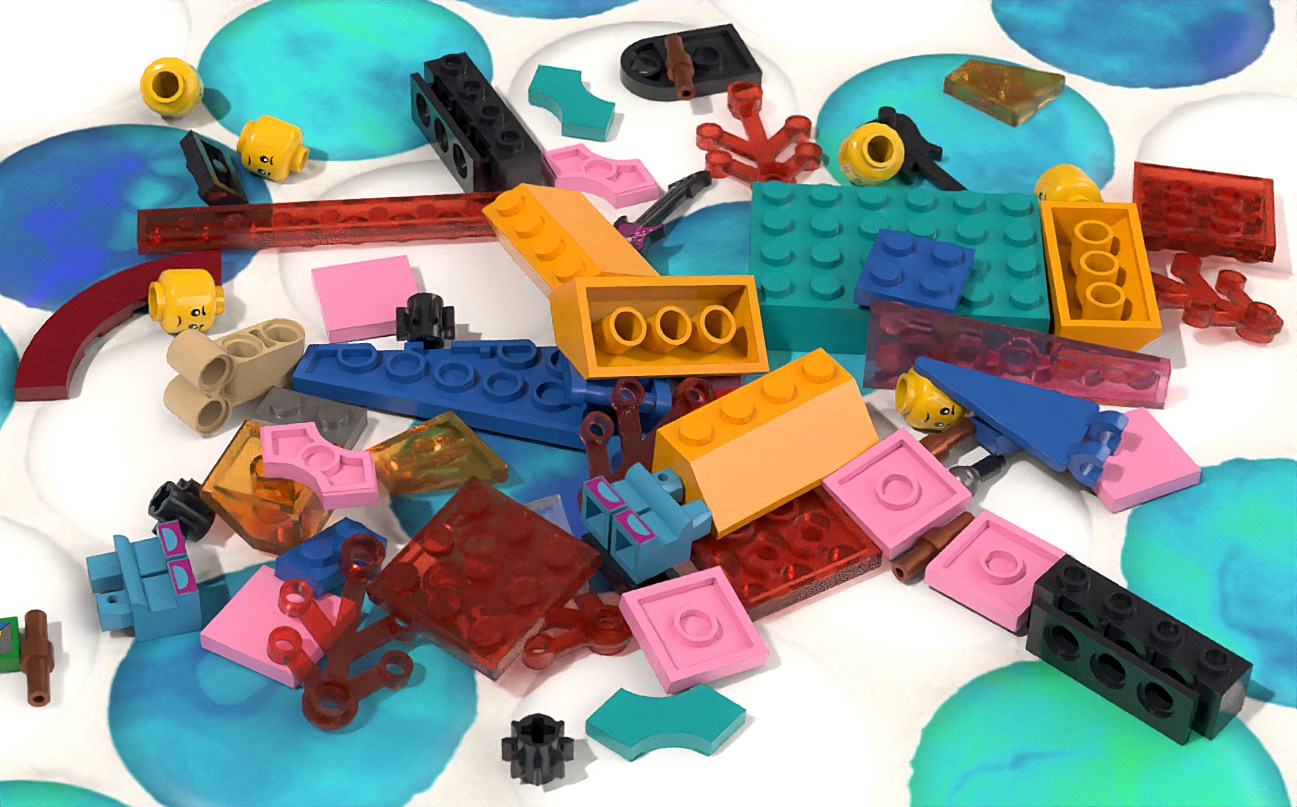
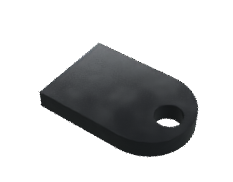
(717, 60)

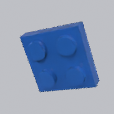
(914, 272)

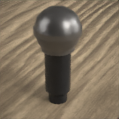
(978, 472)

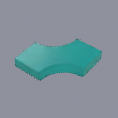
(576, 108)
(639, 723)

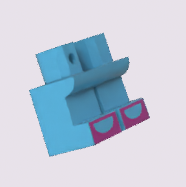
(643, 520)
(156, 585)

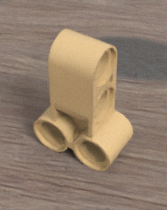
(229, 370)

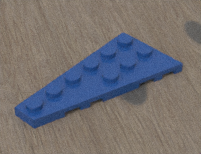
(484, 382)

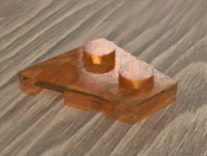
(1003, 90)
(436, 458)

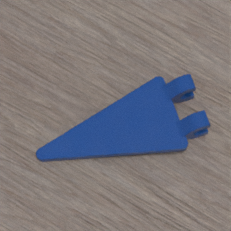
(1035, 418)

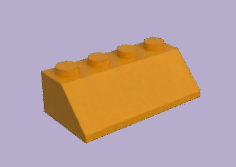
(560, 237)
(1098, 274)
(660, 326)
(767, 440)

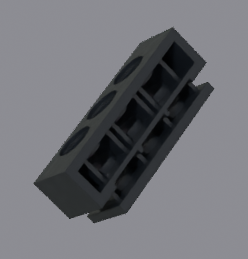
(472, 127)
(1163, 646)

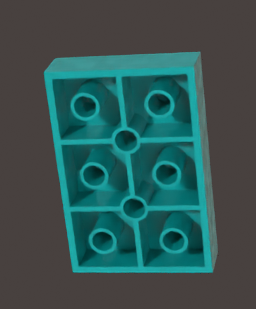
(817, 237)

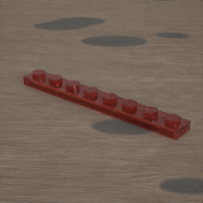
(314, 223)

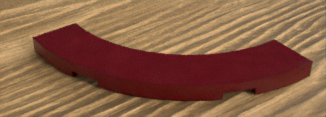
(61, 341)

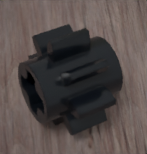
(425, 321)
(183, 504)
(537, 749)

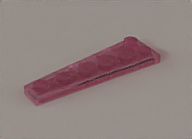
(1047, 361)

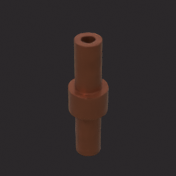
(679, 67)
(942, 443)
(929, 547)
(37, 658)

